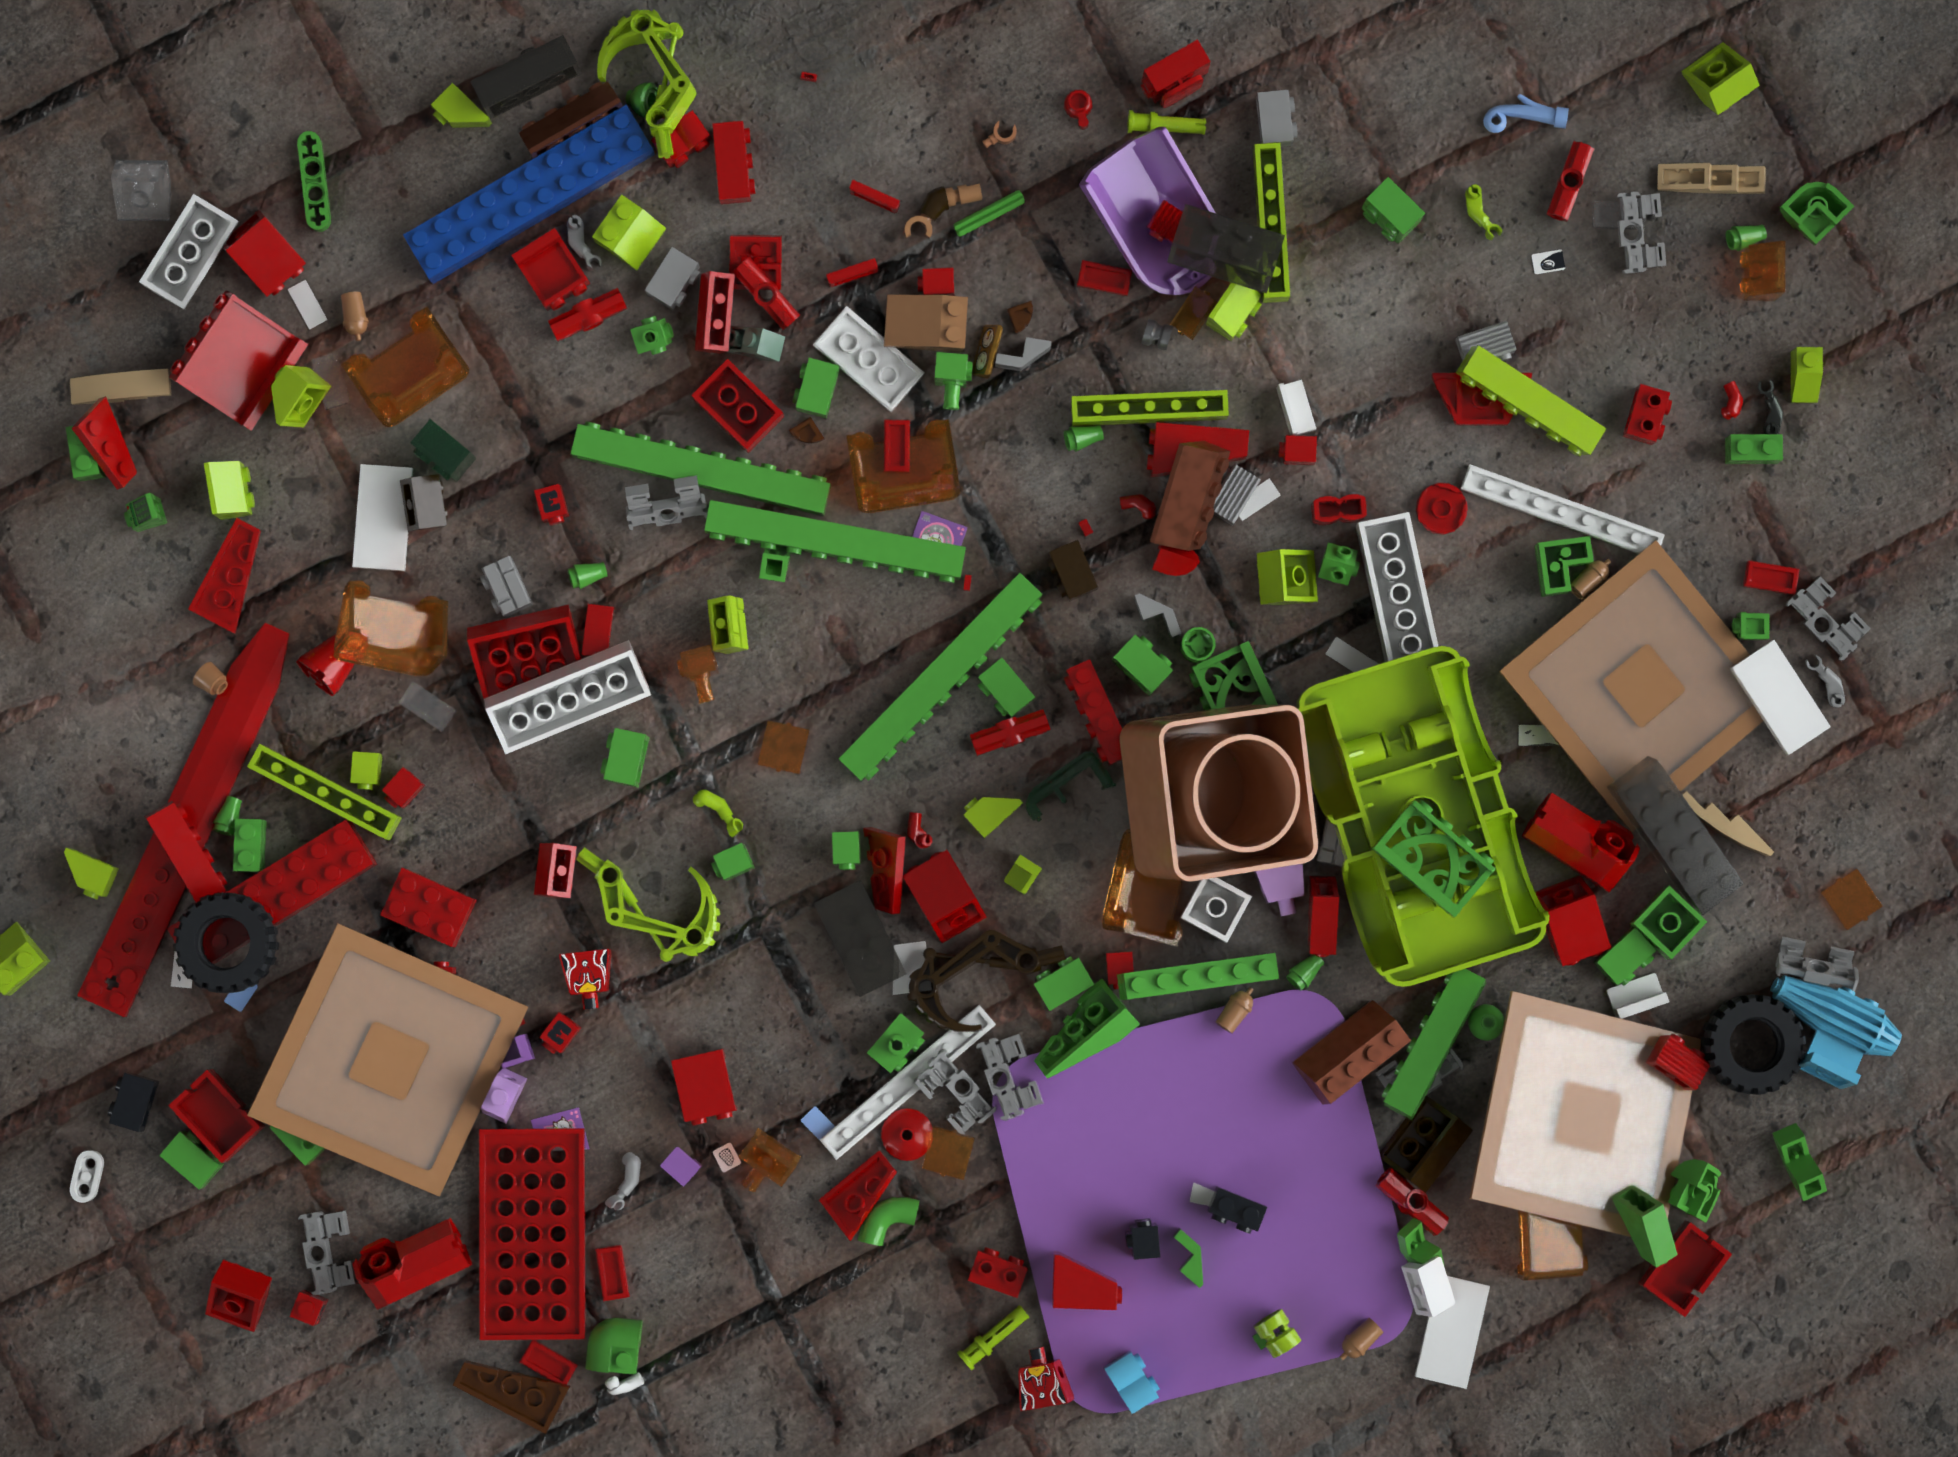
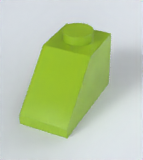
(458, 110)
(1806, 374)
(989, 813)
(91, 873)

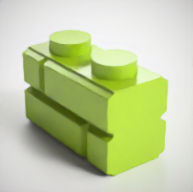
(727, 624)

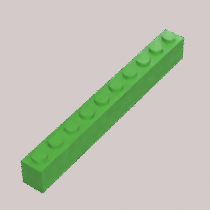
(712, 470)
(834, 540)
(940, 677)

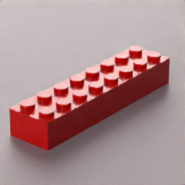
(292, 885)

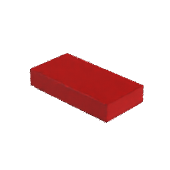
(874, 196)
(852, 272)
(1104, 278)
(897, 446)
(1771, 577)
(597, 629)
(612, 1272)
(548, 1363)

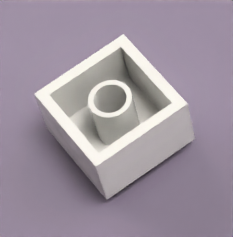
(1216, 908)

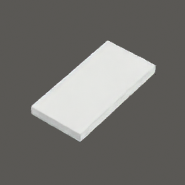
(862, 356)
(381, 519)
(1780, 697)
(1453, 1335)

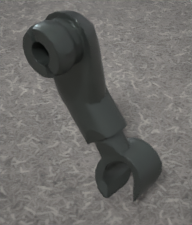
(1775, 413)

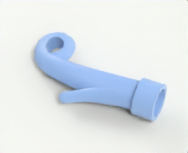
(1529, 111)

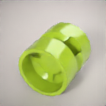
(1281, 1342)

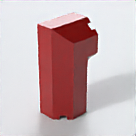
(1581, 843)
(404, 1267)

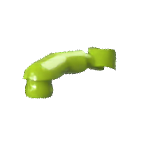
(1475, 211)
(719, 804)

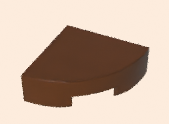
(1020, 316)
(807, 432)

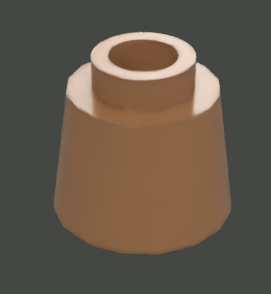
(210, 679)

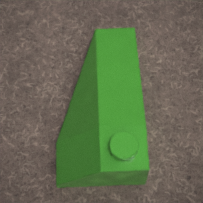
(1093, 1027)

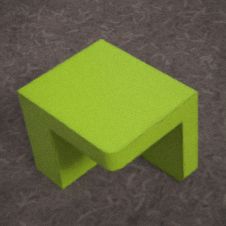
(1022, 874)

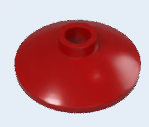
(906, 1120)

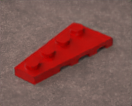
(227, 579)

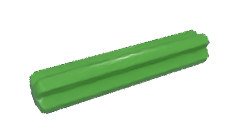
(989, 213)

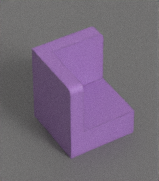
(519, 1052)
(680, 1166)

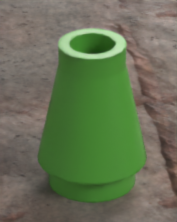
(1742, 236)
(1081, 437)
(586, 574)
(226, 817)
(1304, 972)

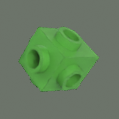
(644, 337)
(1339, 564)

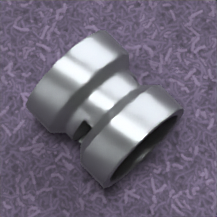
(1157, 334)

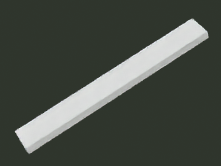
(1558, 510)
(902, 1086)

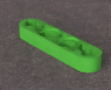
(318, 180)

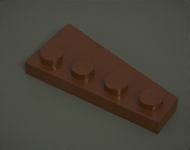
(516, 1394)

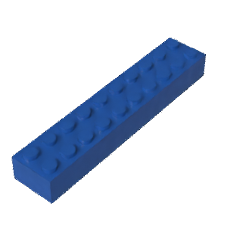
(529, 194)

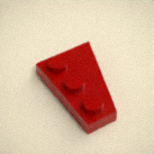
(105, 443)
(888, 863)
(858, 1193)

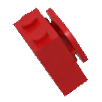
(1176, 75)

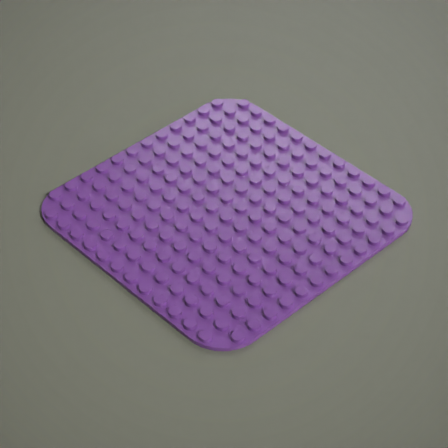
(1212, 1110)

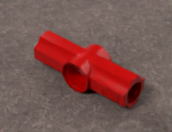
(1574, 166)
(777, 306)
(587, 314)
(1010, 732)
(1400, 1192)

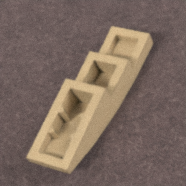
(1711, 178)
(120, 386)
(1733, 829)

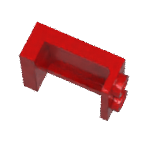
(551, 270)
(704, 1087)

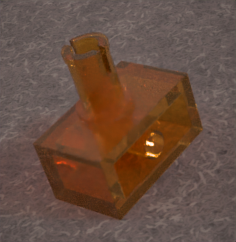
(698, 666)
(768, 1160)

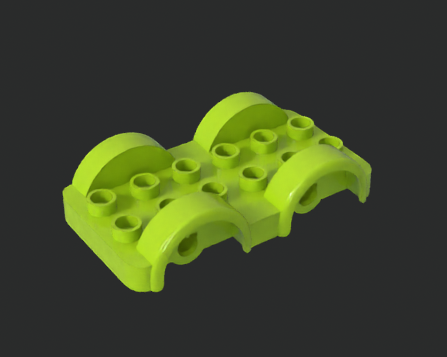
(1401, 738)

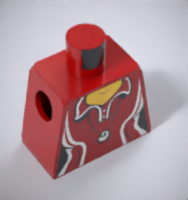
(587, 974)
(1043, 1382)

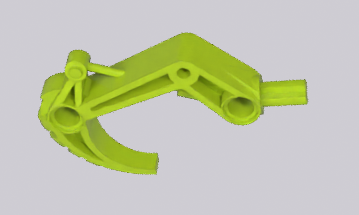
(671, 100)
(618, 892)

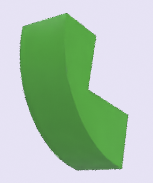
(1798, 1162)

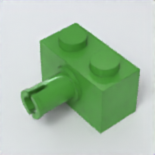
(952, 372)
(896, 1043)

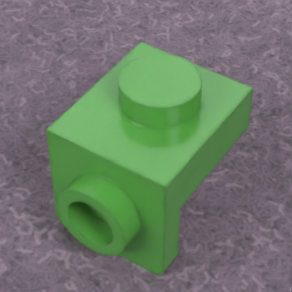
(1751, 626)

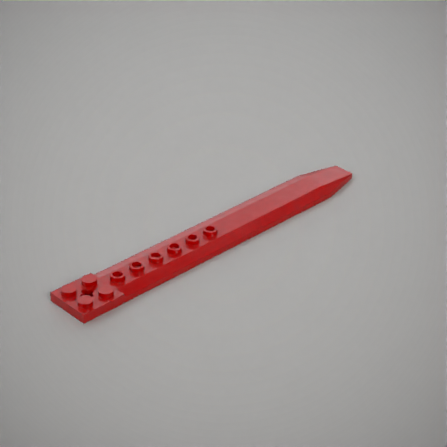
(201, 792)

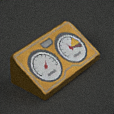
(987, 350)

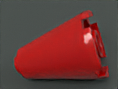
(324, 668)

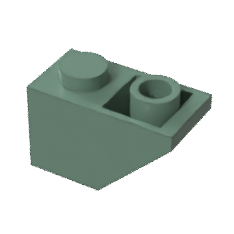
(756, 343)

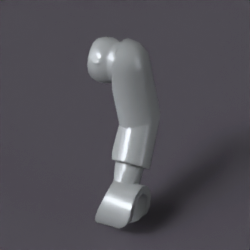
(576, 241)
(1833, 683)
(631, 1179)

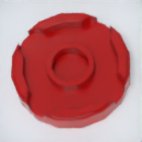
(1441, 508)

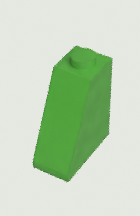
(1646, 1224)

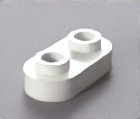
(85, 1175)

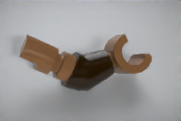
(940, 200)

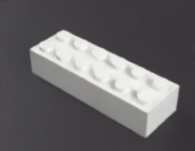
(1396, 585)
(567, 697)

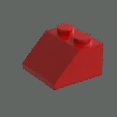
(238, 1295)

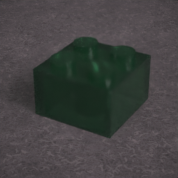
(443, 450)

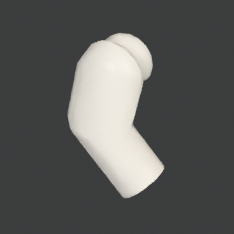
(624, 1386)

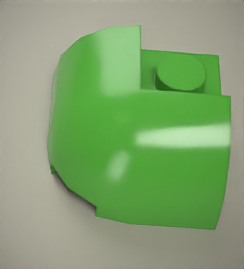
(1815, 209)
(1696, 1188)
(614, 1346)

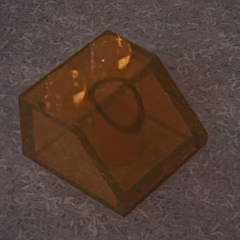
(1763, 271)

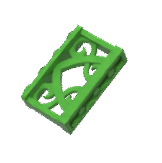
(1247, 666)
(1439, 894)

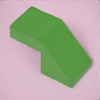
(774, 564)
(1413, 1243)
(1193, 1265)

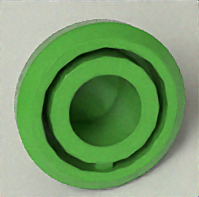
(642, 98)
(1486, 1022)

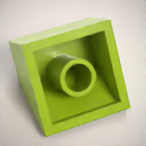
(1721, 78)
(628, 232)
(1233, 310)
(297, 395)
(229, 489)
(1287, 577)
(18, 959)

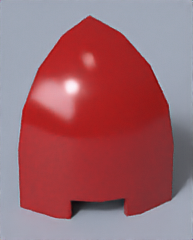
(1175, 561)

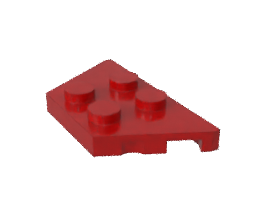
(1467, 404)

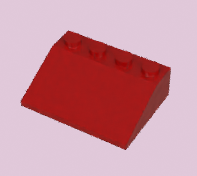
(522, 648)

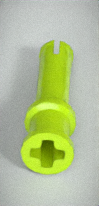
(1150, 121)
(980, 1343)

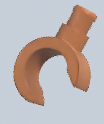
(995, 138)

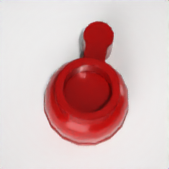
(1078, 106)

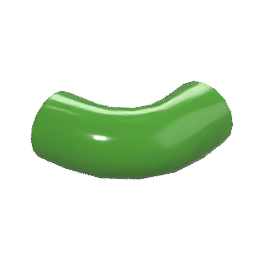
(884, 1215)

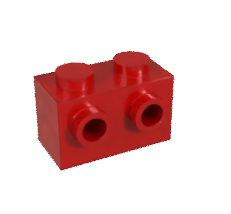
(1646, 414)
(555, 870)
(997, 1272)

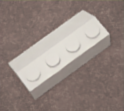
(188, 251)

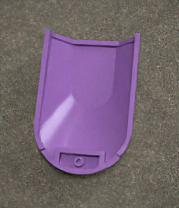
(1126, 194)

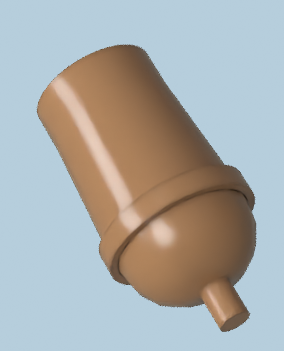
(354, 314)
(1590, 578)
(1235, 1010)
(1360, 1339)

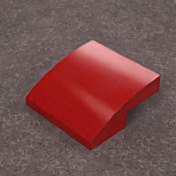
(763, 250)

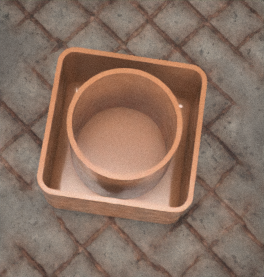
(1215, 816)

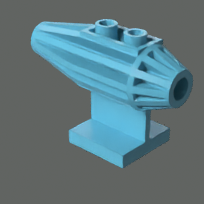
(1842, 1025)

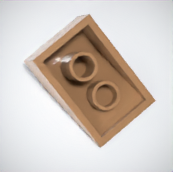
(926, 322)

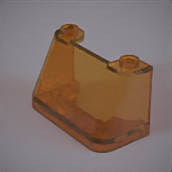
(408, 371)
(931, 475)
(391, 632)
(1139, 903)
(1549, 1248)

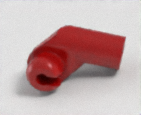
(1734, 403)
(1140, 502)
(916, 833)

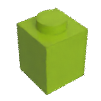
(366, 769)

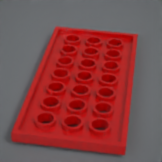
(492, 1220)

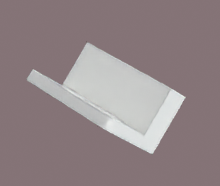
(1296, 408)
(1636, 996)
(1428, 1286)

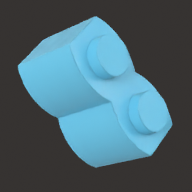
(1131, 1381)

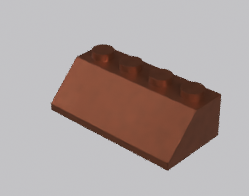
(570, 119)
(1190, 495)
(1350, 1052)

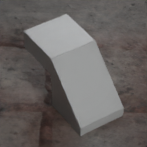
(1033, 350)
(1150, 609)

